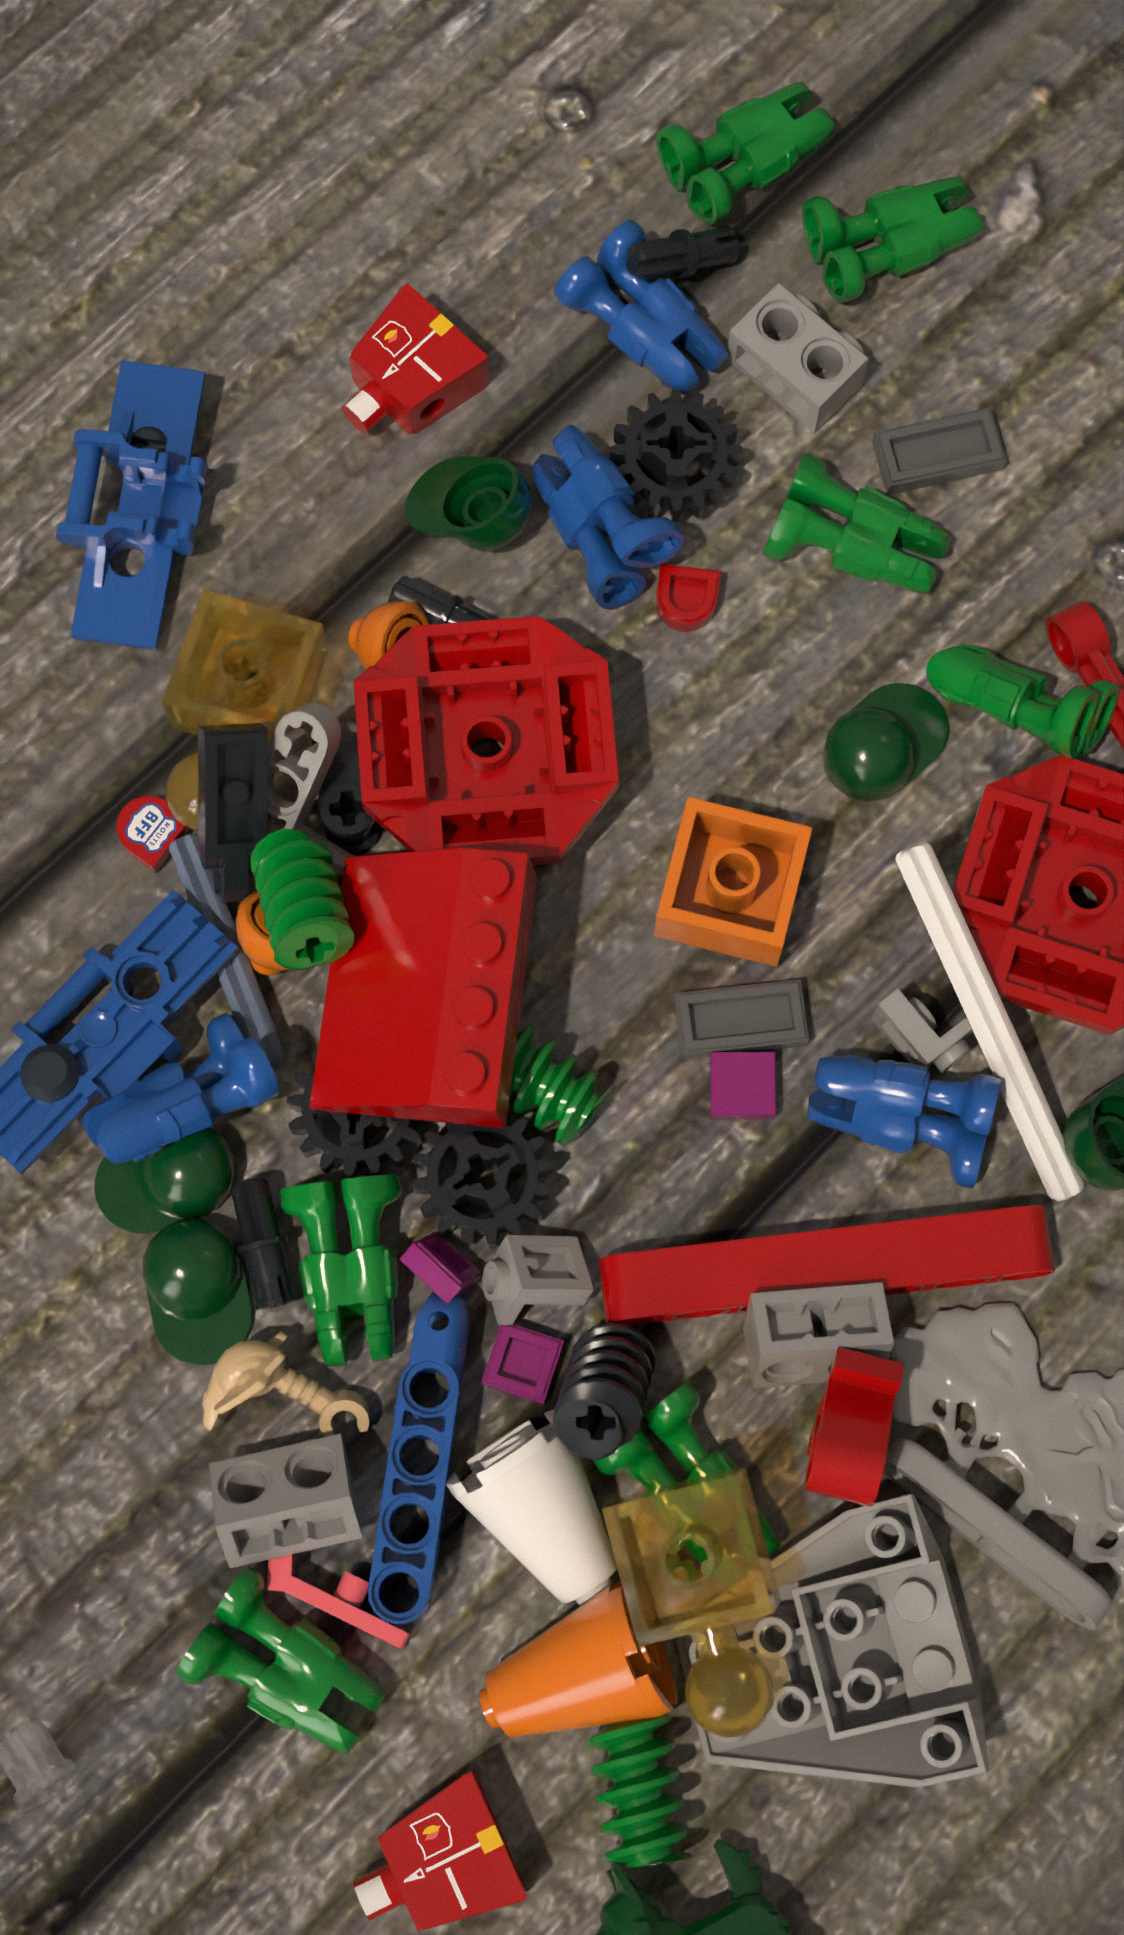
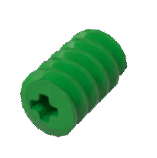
(300, 900)
(553, 1089)
(639, 1793)

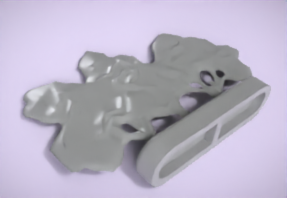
(1059, 1441)

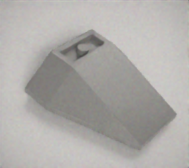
(862, 1659)

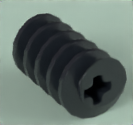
(604, 1390)

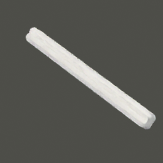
(989, 1019)

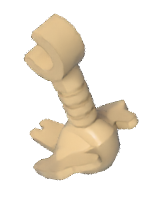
(258, 1367)

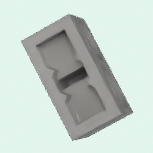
(785, 366)
(798, 1331)
(284, 1501)

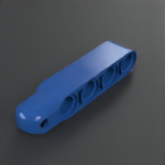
(445, 1355)

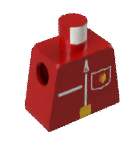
(413, 367)
(444, 1861)

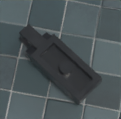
(231, 802)

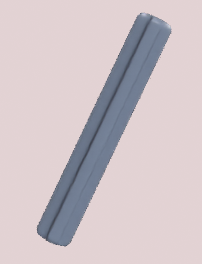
(237, 974)

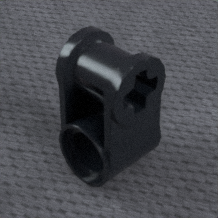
(342, 795)

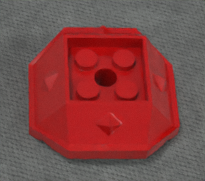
(476, 682)
(1024, 852)

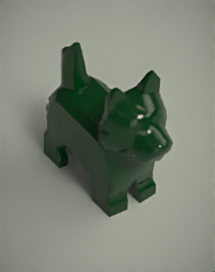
(748, 1913)

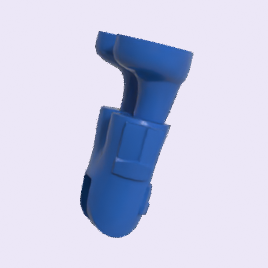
(651, 325)
(594, 501)
(177, 1104)
(885, 1104)

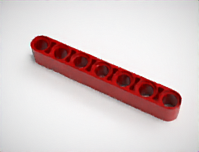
(900, 1254)

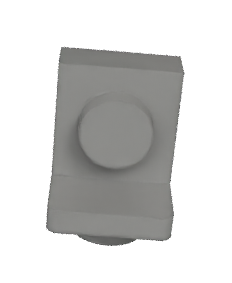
(911, 1032)
(536, 1273)

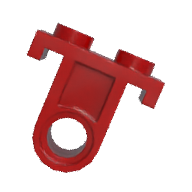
(853, 1427)

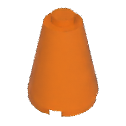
(580, 1674)

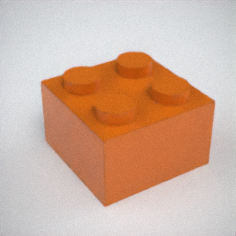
(732, 881)

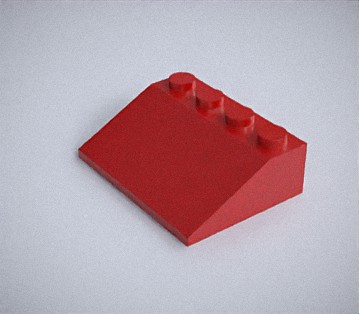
(431, 988)

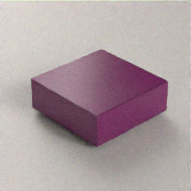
(742, 1085)
(441, 1266)
(522, 1363)

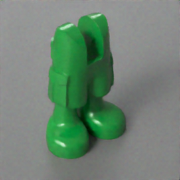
(755, 134)
(906, 221)
(871, 532)
(1020, 698)
(353, 1282)
(675, 1428)
(298, 1679)

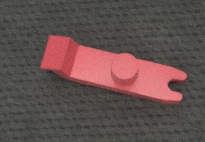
(343, 1604)

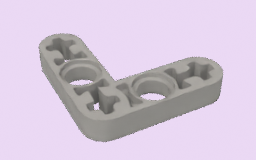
(307, 771)

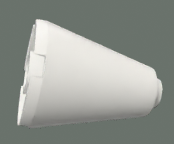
(540, 1510)

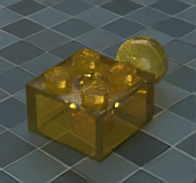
(227, 644)
(668, 1598)

